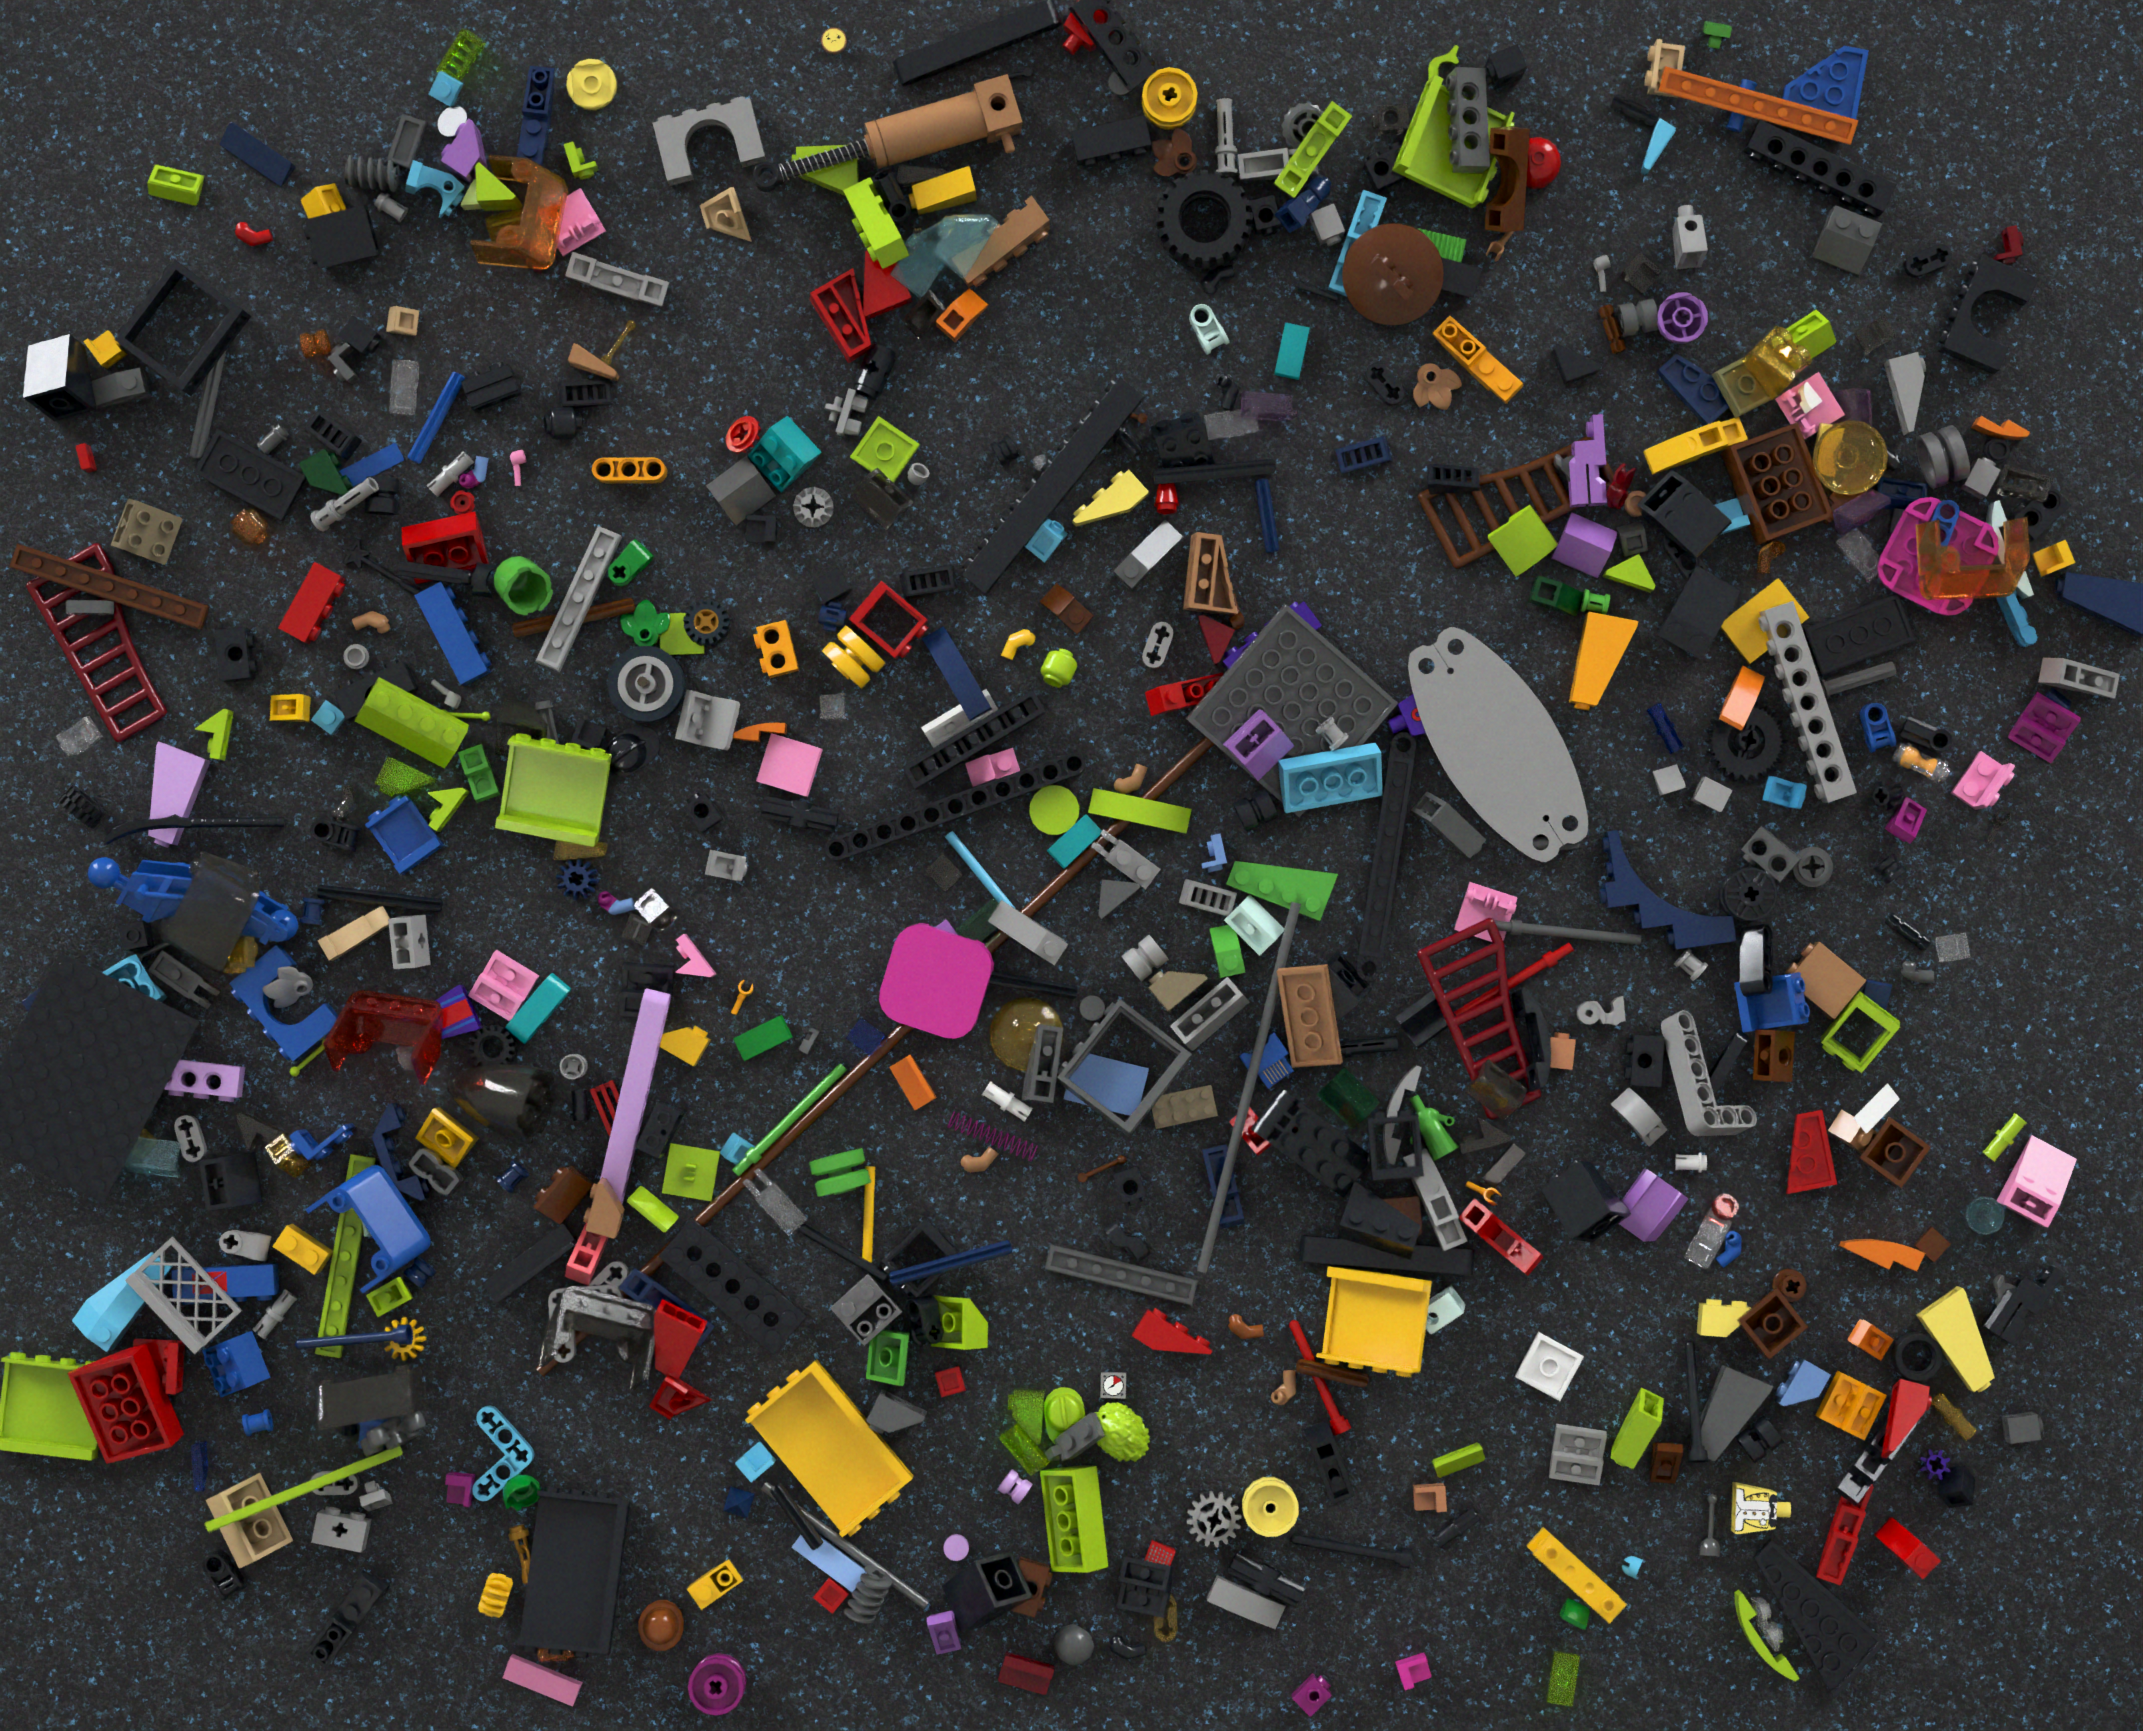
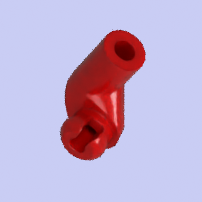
(251, 237)

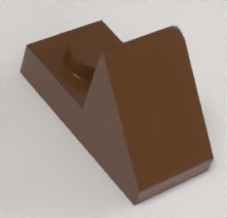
(1066, 608)
(1665, 1462)

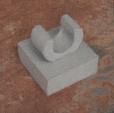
(375, 1497)

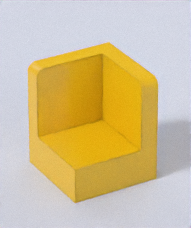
(106, 349)
(2053, 558)

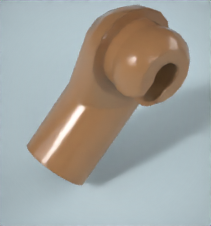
(373, 619)
(1131, 783)
(979, 1164)

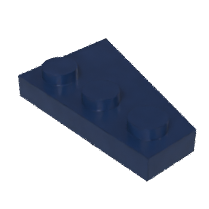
(1694, 388)

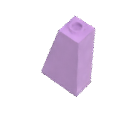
(175, 788)

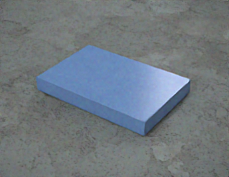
(1110, 1082)

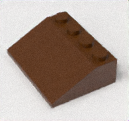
(1776, 483)

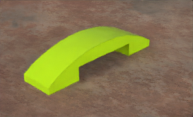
(1312, 149)
(1139, 810)
(1745, 1613)

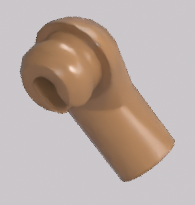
(1287, 1389)

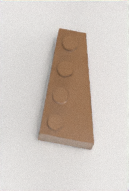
(1009, 240)

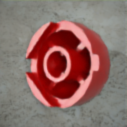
(1543, 163)

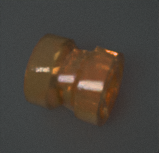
(315, 343)

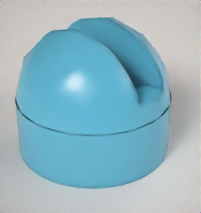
(1634, 1566)

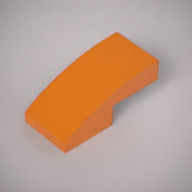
(2006, 431)
(753, 733)

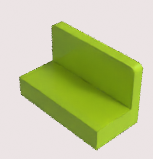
(1813, 333)

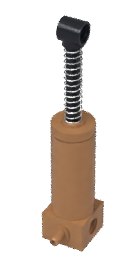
(918, 132)

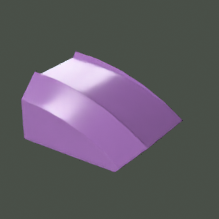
(1651, 1206)

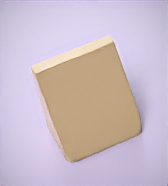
(402, 320)

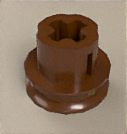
(1781, 1283)

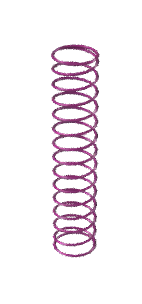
(986, 1141)

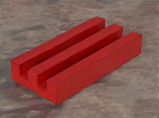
(602, 1088)

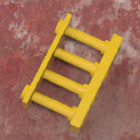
(1576, 1575)

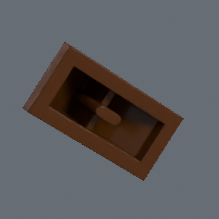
(1408, 1206)

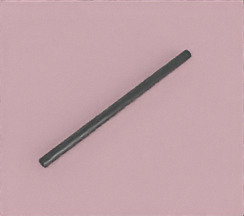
(856, 1553)

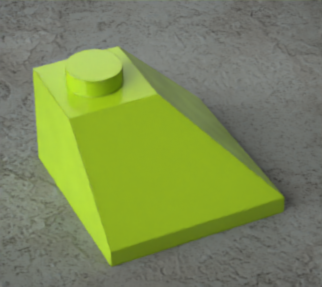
(961, 1324)

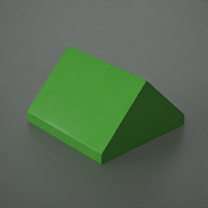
(888, 1357)

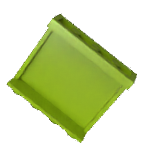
(1428, 147)
(554, 790)
(42, 1409)

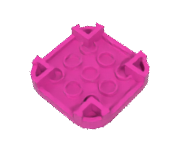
(1898, 561)
(936, 981)

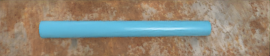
(977, 868)

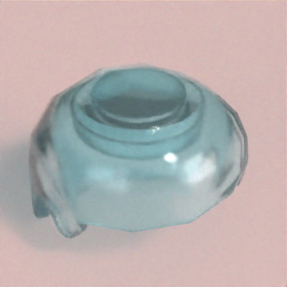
(1985, 1215)

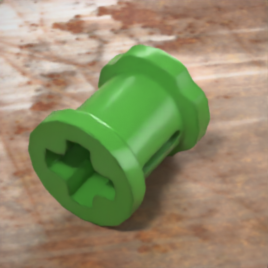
(1600, 608)

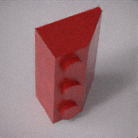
(446, 543)

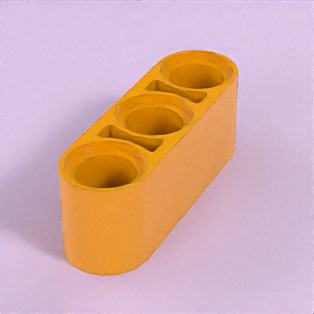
(617, 467)

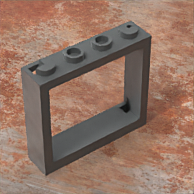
(1096, 1033)

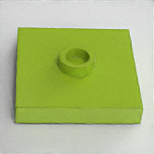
(885, 449)

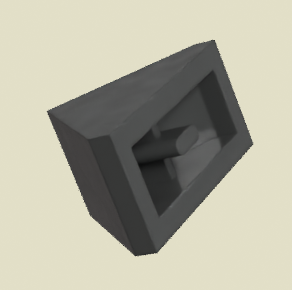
(1113, 894)

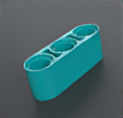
(538, 1008)

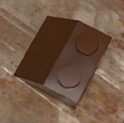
(1894, 1153)
(1771, 1324)

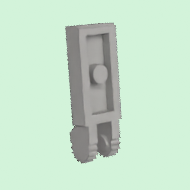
(1128, 860)

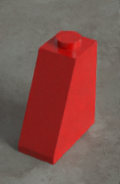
(882, 290)
(675, 1337)
(1907, 1548)

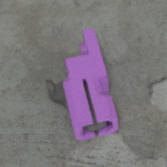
(1584, 465)

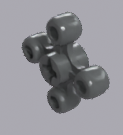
(392, 1433)

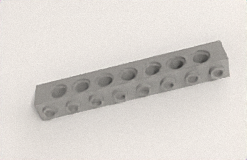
(1842, 784)

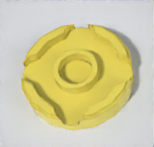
(591, 84)

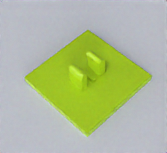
(691, 1172)

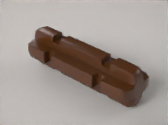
(1612, 328)

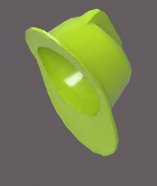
(1062, 1410)

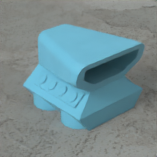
(133, 974)

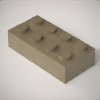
(1184, 1106)

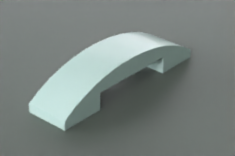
(1995, 519)

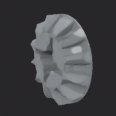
(821, 515)

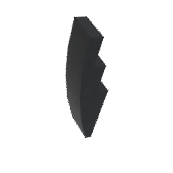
(1866, 1468)

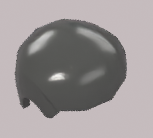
(1073, 1644)

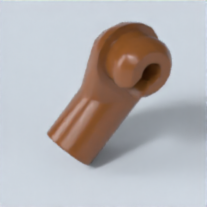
(1242, 1330)

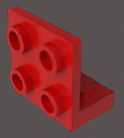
(168, 1360)

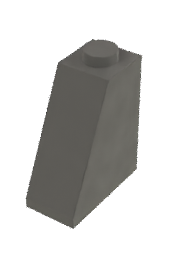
(1448, 824)

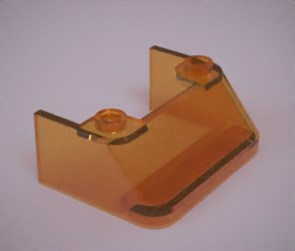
(536, 239)
(1944, 577)

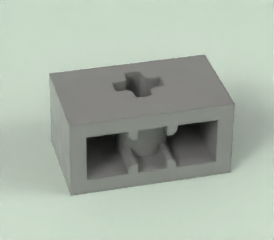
(409, 941)
(327, 1534)

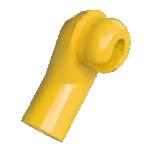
(1016, 640)

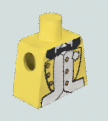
(1755, 1509)

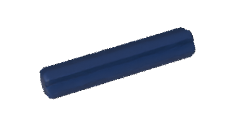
(1266, 515)

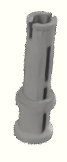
(1223, 151)
(337, 508)

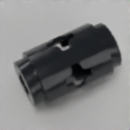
(873, 385)

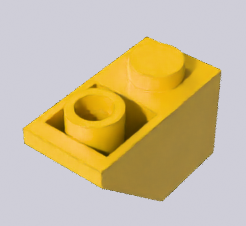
(714, 1584)

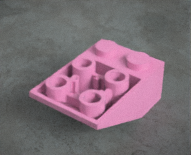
(2037, 1182)

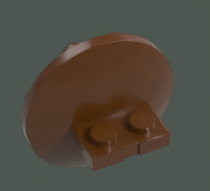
(1393, 274)

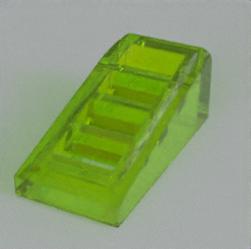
(453, 51)

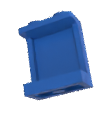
(404, 833)
(1779, 1008)

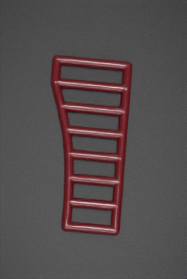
(83, 670)
(1502, 1000)

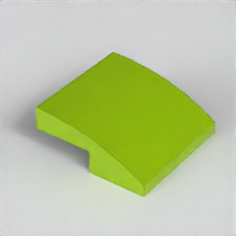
(1522, 540)

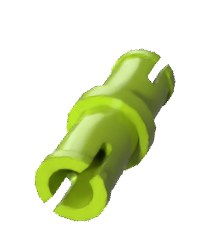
(2004, 1137)

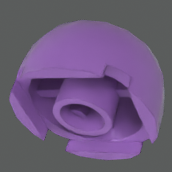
(1682, 318)

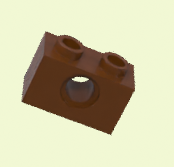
(1773, 1055)
(1040, 1575)

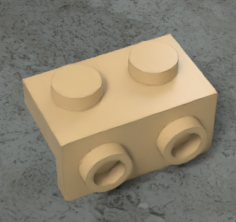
(1661, 56)

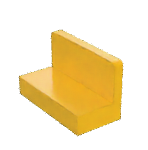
(322, 201)

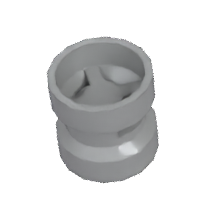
(570, 1064)

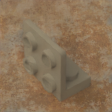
(146, 531)

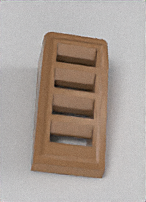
(588, 362)

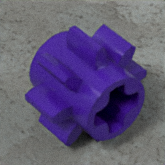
(1941, 1461)

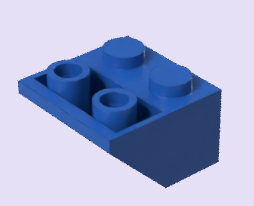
(236, 1364)

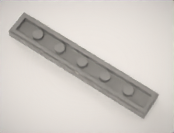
(578, 599)

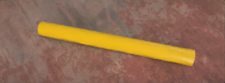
(868, 1216)

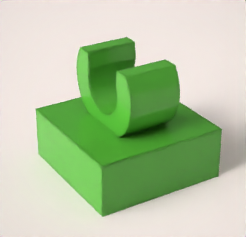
(1716, 32)

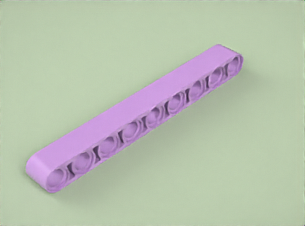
(635, 1090)

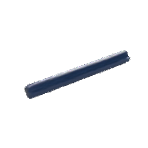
(951, 1262)

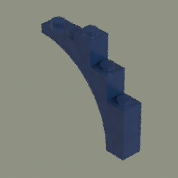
(1626, 888)

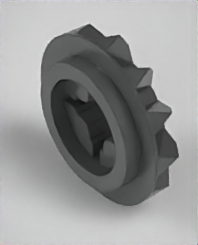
(1820, 875)

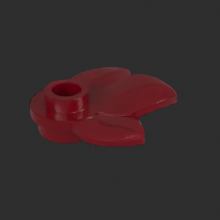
(1617, 489)

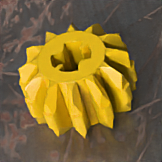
(406, 1349)
(495, 1595)

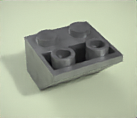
(866, 1309)

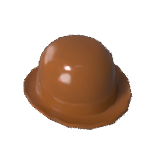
(661, 1625)

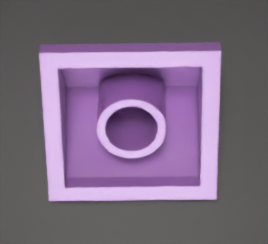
(1584, 545)

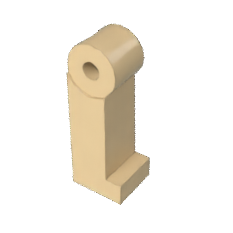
(354, 933)

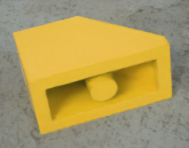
(686, 1043)

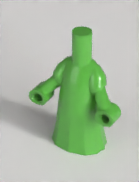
(1435, 1136)

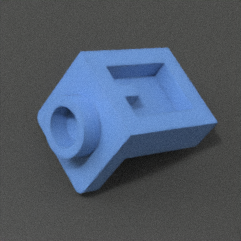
(1215, 849)

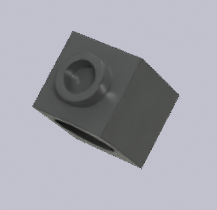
(2022, 1427)

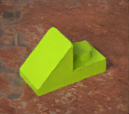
(220, 726)
(451, 801)
(389, 1296)

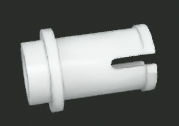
(1691, 1162)

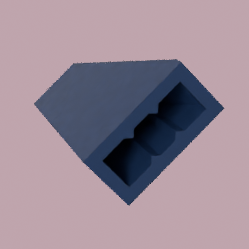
(2104, 598)

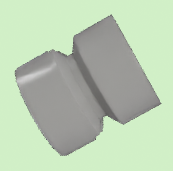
(1145, 958)

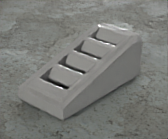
(1187, 892)

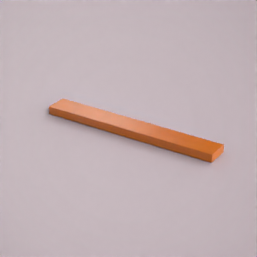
(1757, 105)

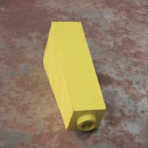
(1956, 1331)

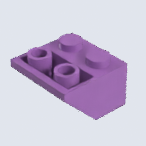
(465, 152)
(1259, 744)

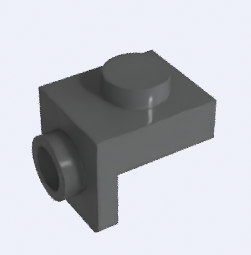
(342, 369)

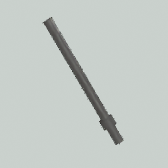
(1516, 927)

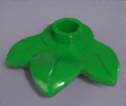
(645, 620)

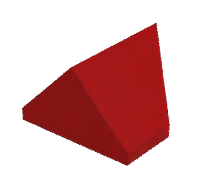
(676, 1397)

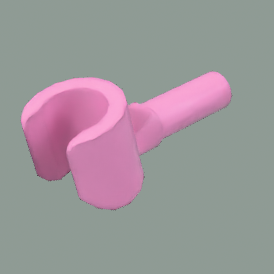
(517, 457)

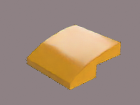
(1850, 1405)

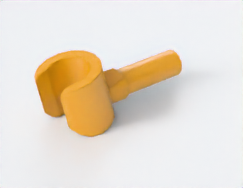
(741, 997)
(1487, 1193)

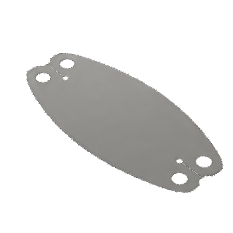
(1498, 744)

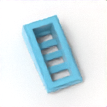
(1661, 136)

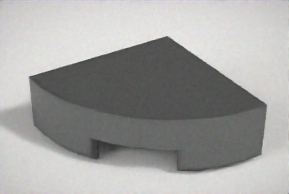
(809, 1041)

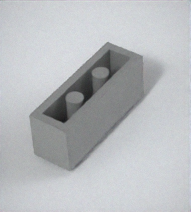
(1209, 1014)

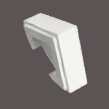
(1809, 397)

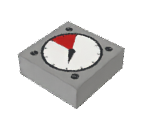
(1113, 1385)

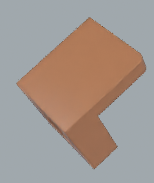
(1430, 1497)

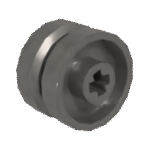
(1942, 456)

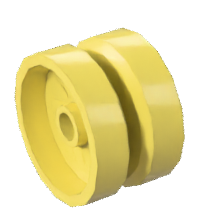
(1285, 1507)

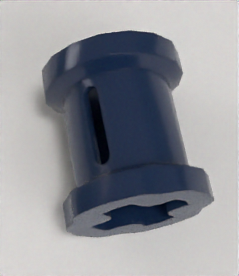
(312, 911)
(512, 1176)

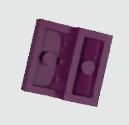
(2044, 727)

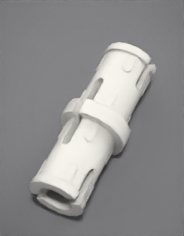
(1007, 1101)

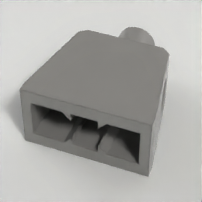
(1689, 239)

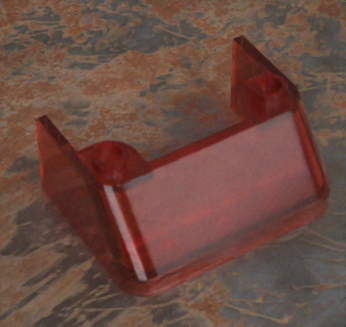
(391, 1020)

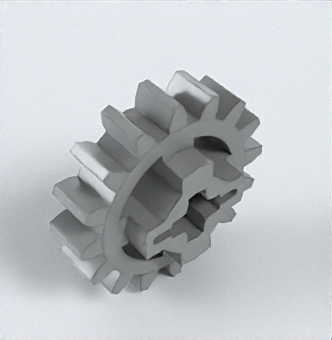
(1225, 1522)

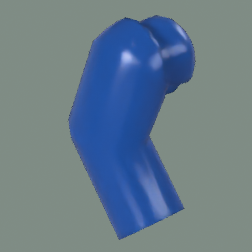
(1733, 1248)

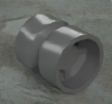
(1638, 317)

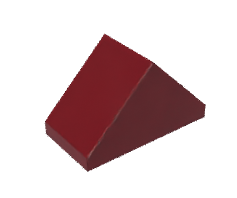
(1216, 637)

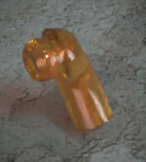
(1767, 554)

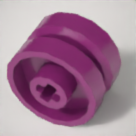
(715, 1699)

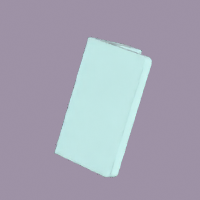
(1254, 925)

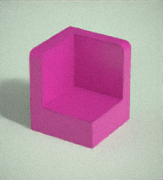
(1413, 1670)

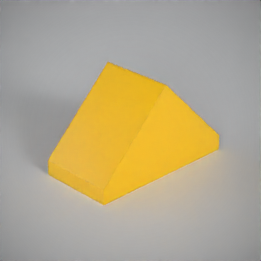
(290, 708)

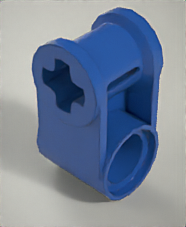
(1877, 729)

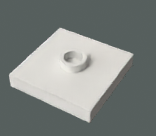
(1549, 1366)

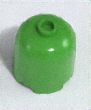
(522, 585)

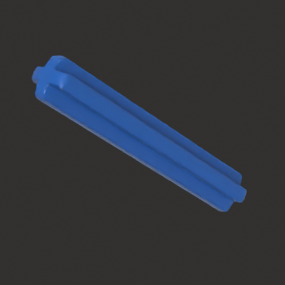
(436, 417)

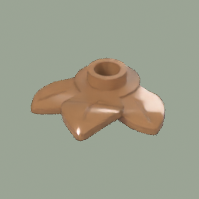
(1436, 390)

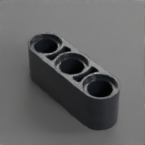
(1756, 960)

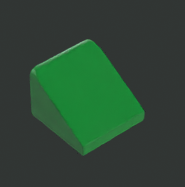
(1575, 1613)

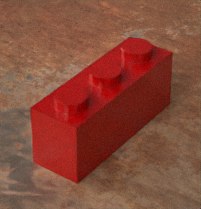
(312, 603)

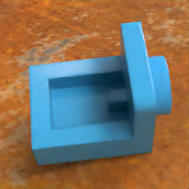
(1784, 793)

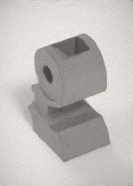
(1591, 1011)

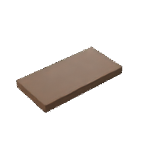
(1309, 1016)

